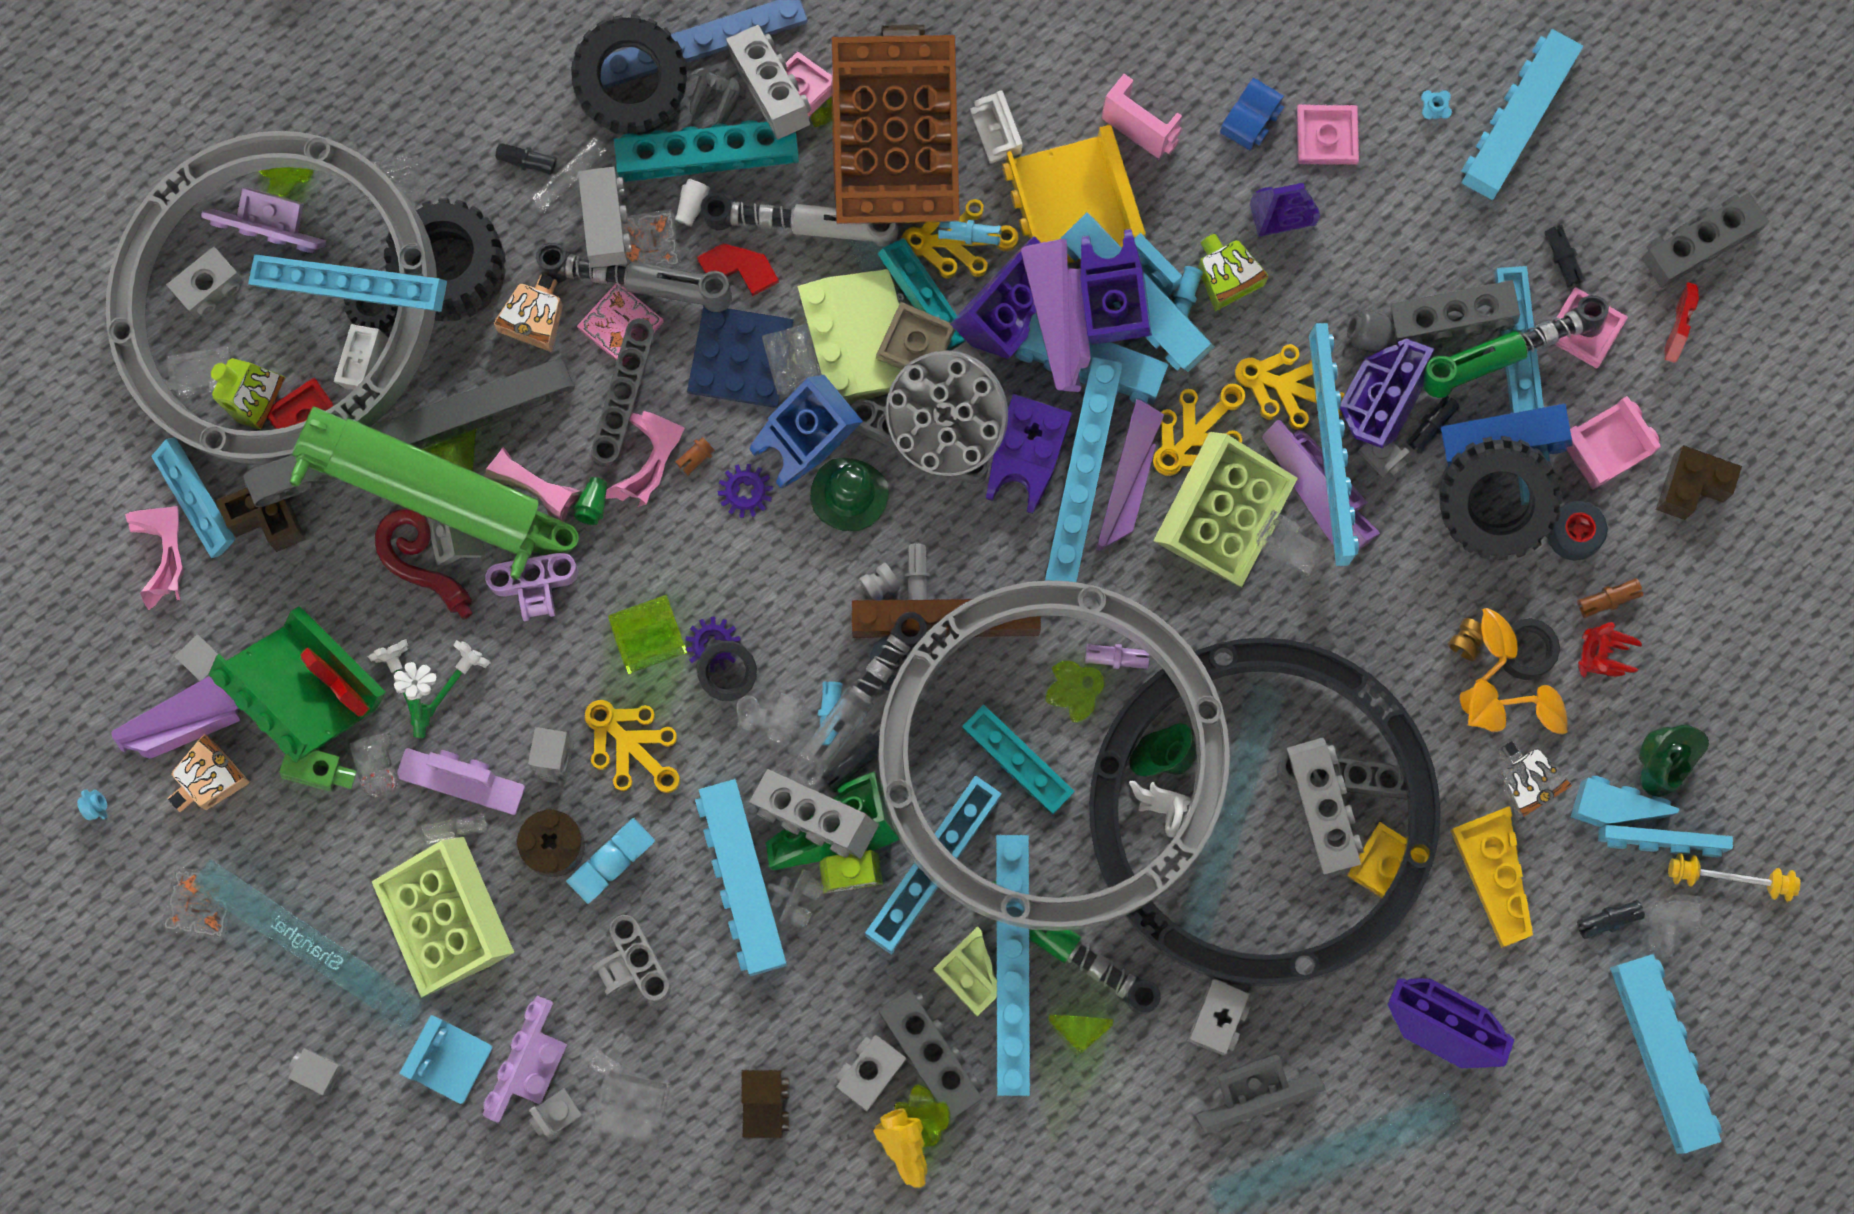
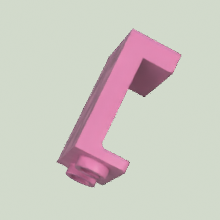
(1137, 122)
(1612, 443)

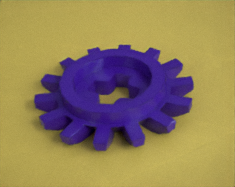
(748, 478)
(701, 637)

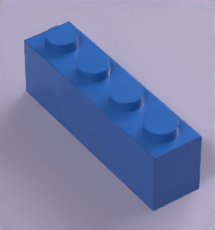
(1541, 427)

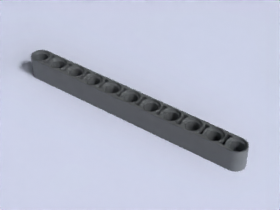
(430, 424)

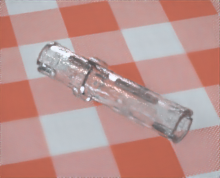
(559, 183)

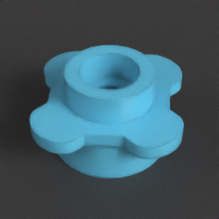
(1430, 111)
(92, 805)

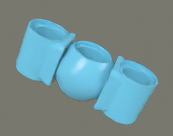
(610, 860)

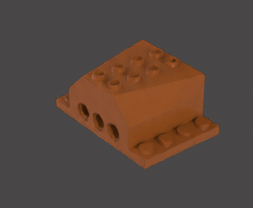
(895, 129)

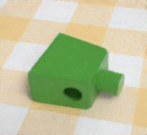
(303, 771)

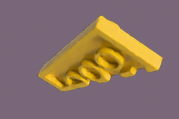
(1494, 868)

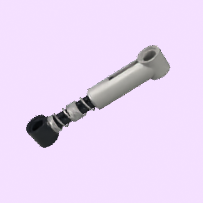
(802, 220)

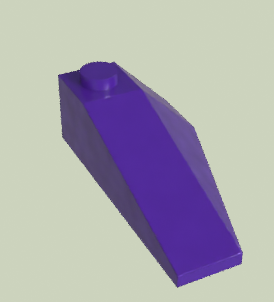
(1283, 209)
(1001, 312)

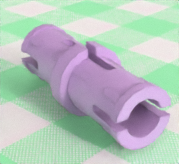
(1116, 656)

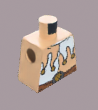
(532, 314)
(205, 776)

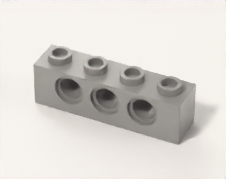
(768, 81)
(777, 791)
(1331, 854)

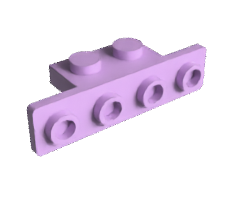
(268, 216)
(462, 780)
(529, 1063)

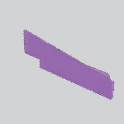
(1059, 311)
(1304, 459)
(1131, 475)
(178, 720)

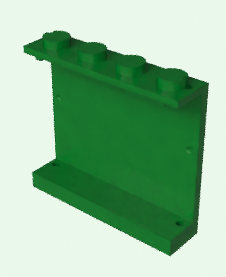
(287, 697)

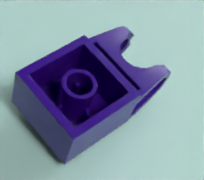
(1113, 281)
(1026, 459)

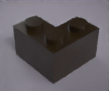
(1693, 475)
(276, 519)
(763, 1103)

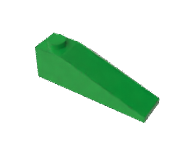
(862, 794)

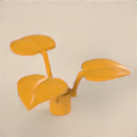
(1482, 700)

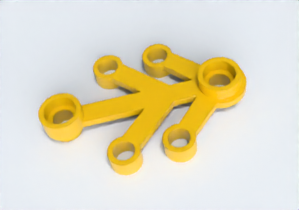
(955, 247)
(1285, 384)
(1193, 433)
(629, 742)

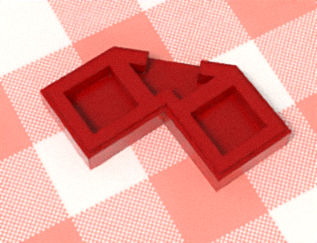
(751, 266)
(1681, 328)
(339, 686)

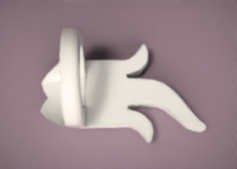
(1162, 801)

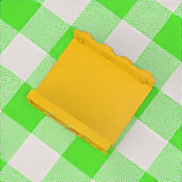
(1067, 183)

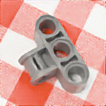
(623, 967)

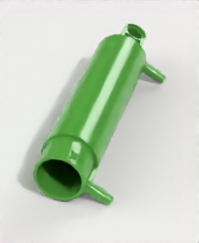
(429, 486)

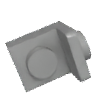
(1385, 460)
(554, 1114)

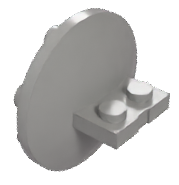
(946, 413)

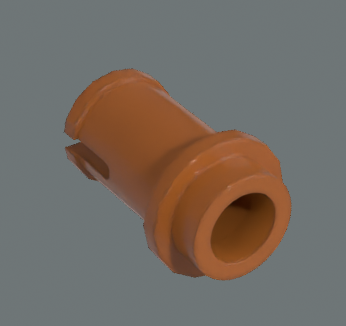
(696, 454)

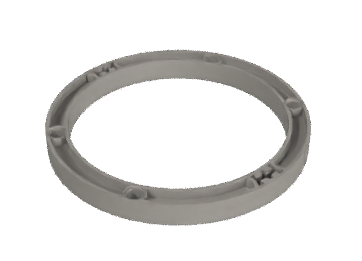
(155, 221)
(1131, 621)

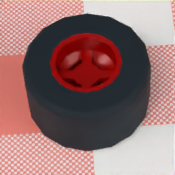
(1586, 524)

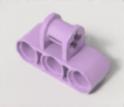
(534, 596)

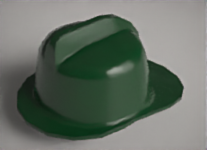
(1164, 751)

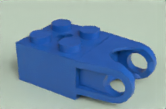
(807, 428)

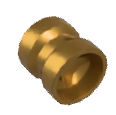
(1468, 638)

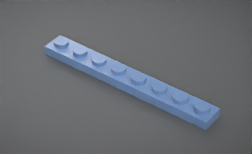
(705, 39)

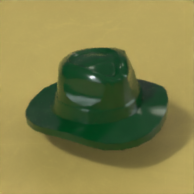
(849, 494)
(1670, 757)

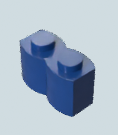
(1252, 113)

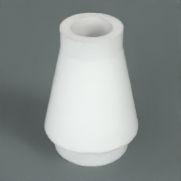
(690, 201)

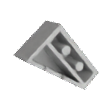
(604, 217)

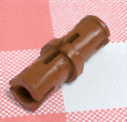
(1610, 598)

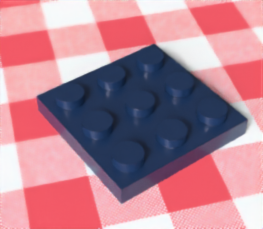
(732, 357)

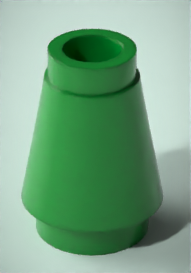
(591, 503)

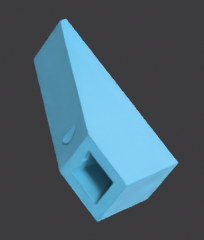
(1609, 805)

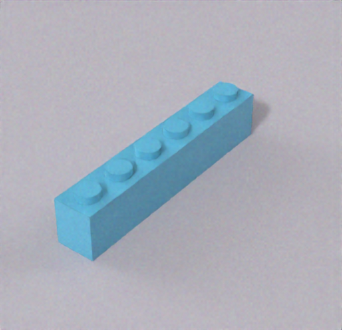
(1522, 114)
(1168, 323)
(1139, 374)
(742, 878)
(916, 888)
(1666, 1055)

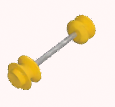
(1776, 883)

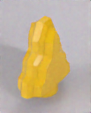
(904, 1145)

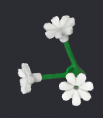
(418, 682)

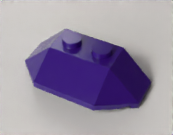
(1385, 392)
(1449, 1024)

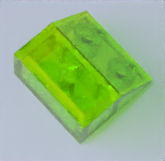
(647, 634)

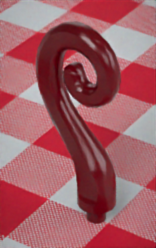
(449, 590)

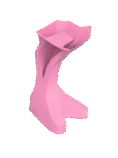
(664, 438)
(554, 498)
(169, 574)

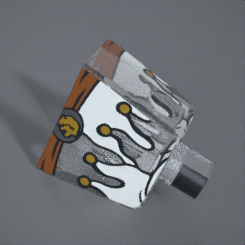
(1528, 779)

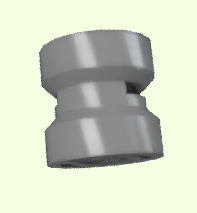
(880, 583)

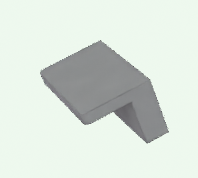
(452, 544)

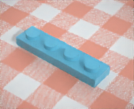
(193, 497)
(1652, 839)

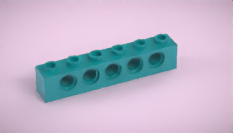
(693, 160)

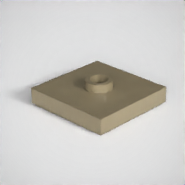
(913, 335)

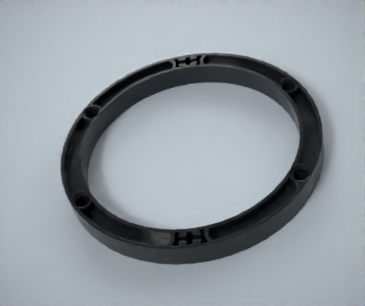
(1397, 729)

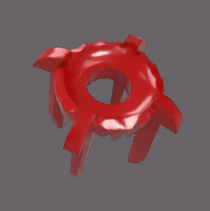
(1606, 639)

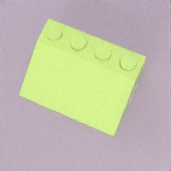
(847, 327)
(1224, 507)
(442, 916)

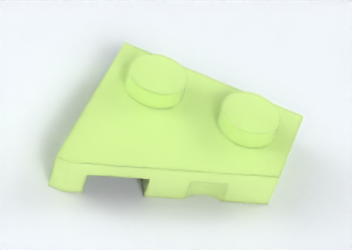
(970, 973)

